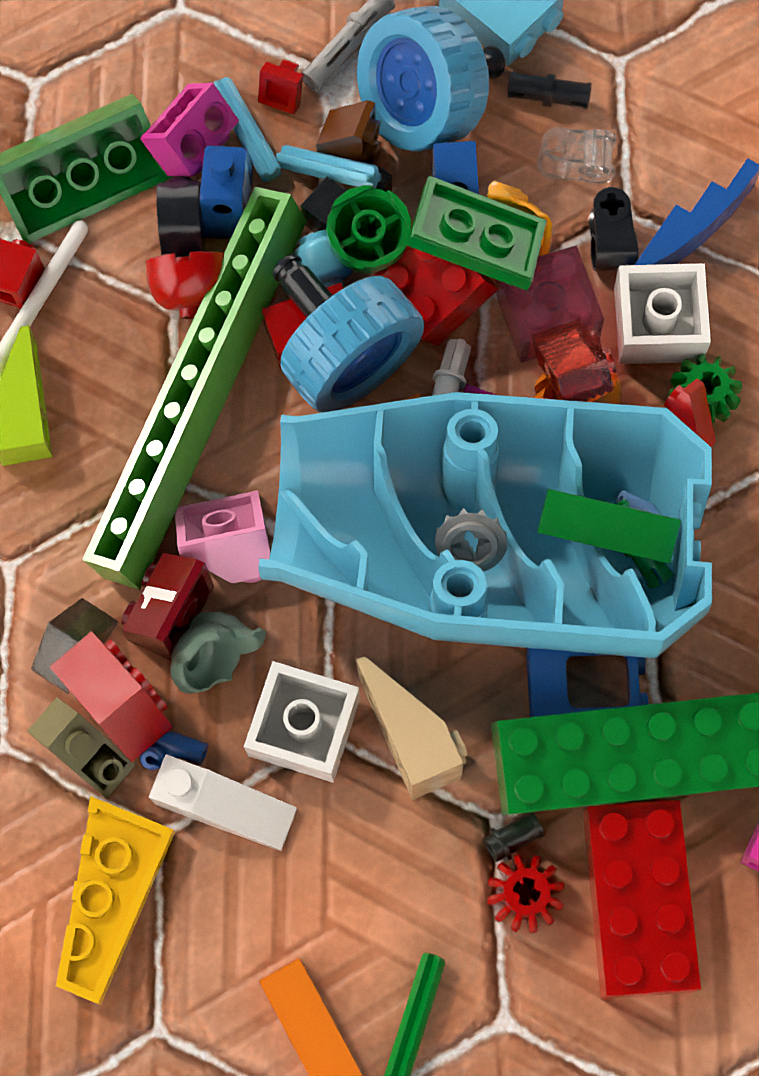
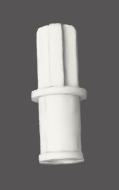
(452, 368)

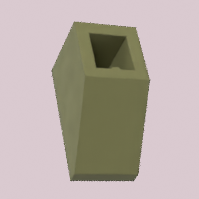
(81, 747)

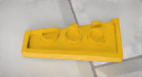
(112, 885)

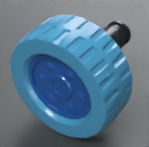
(426, 76)
(348, 337)

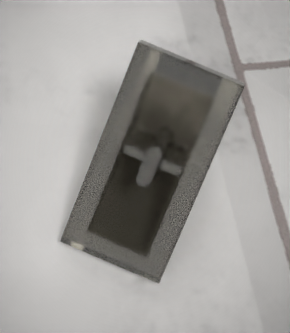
(65, 632)

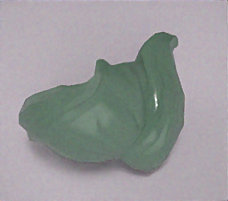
(211, 651)

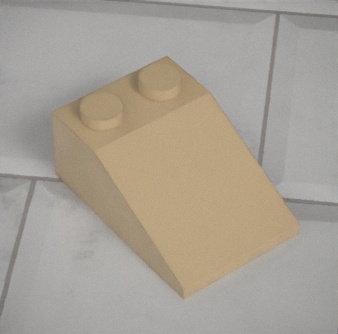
(415, 735)

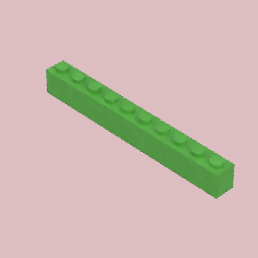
(194, 391)

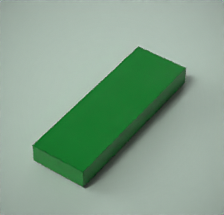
(608, 525)

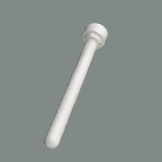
(43, 288)

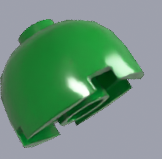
(368, 229)

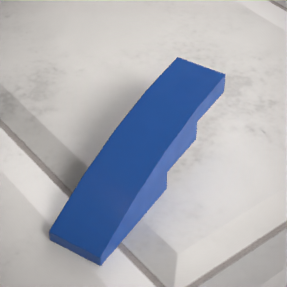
(687, 230)

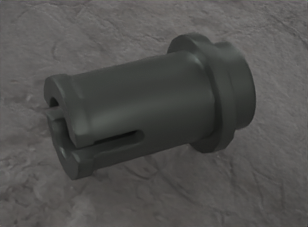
(513, 836)

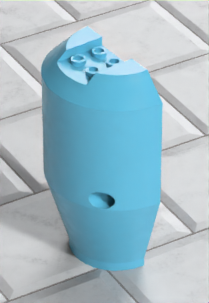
(380, 479)

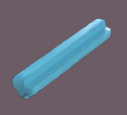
(249, 133)
(325, 165)

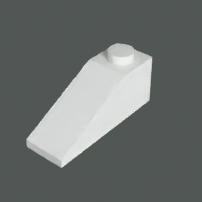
(221, 803)

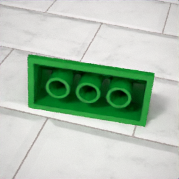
(78, 169)

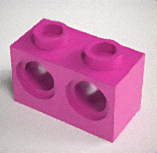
(187, 126)

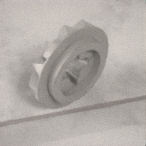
(490, 535)

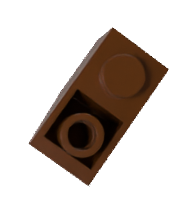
(351, 133)

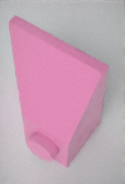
(225, 535)

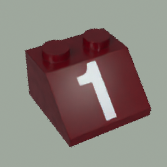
(170, 600)

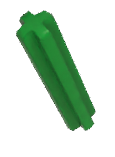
(415, 1015)

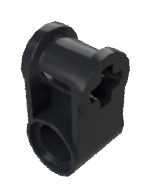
(612, 235)

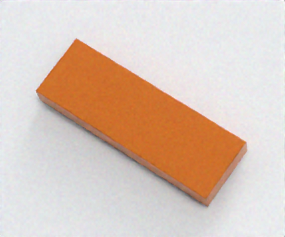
(308, 1022)

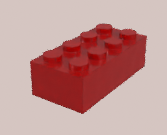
(641, 899)

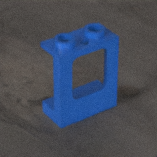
(549, 682)

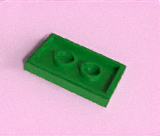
(477, 233)

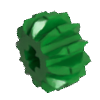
(716, 380)

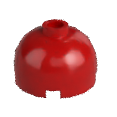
(183, 281)

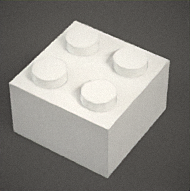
(661, 313)
(302, 721)

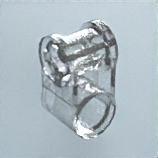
(581, 155)

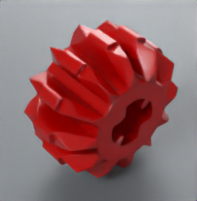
(540, 888)

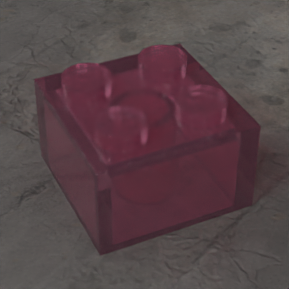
(555, 297)

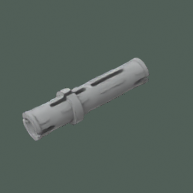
(344, 43)

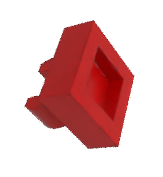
(280, 86)

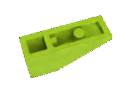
(22, 404)

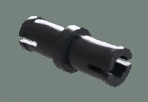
(549, 90)

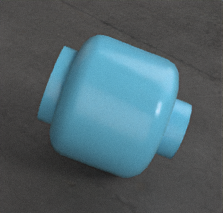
(318, 257)

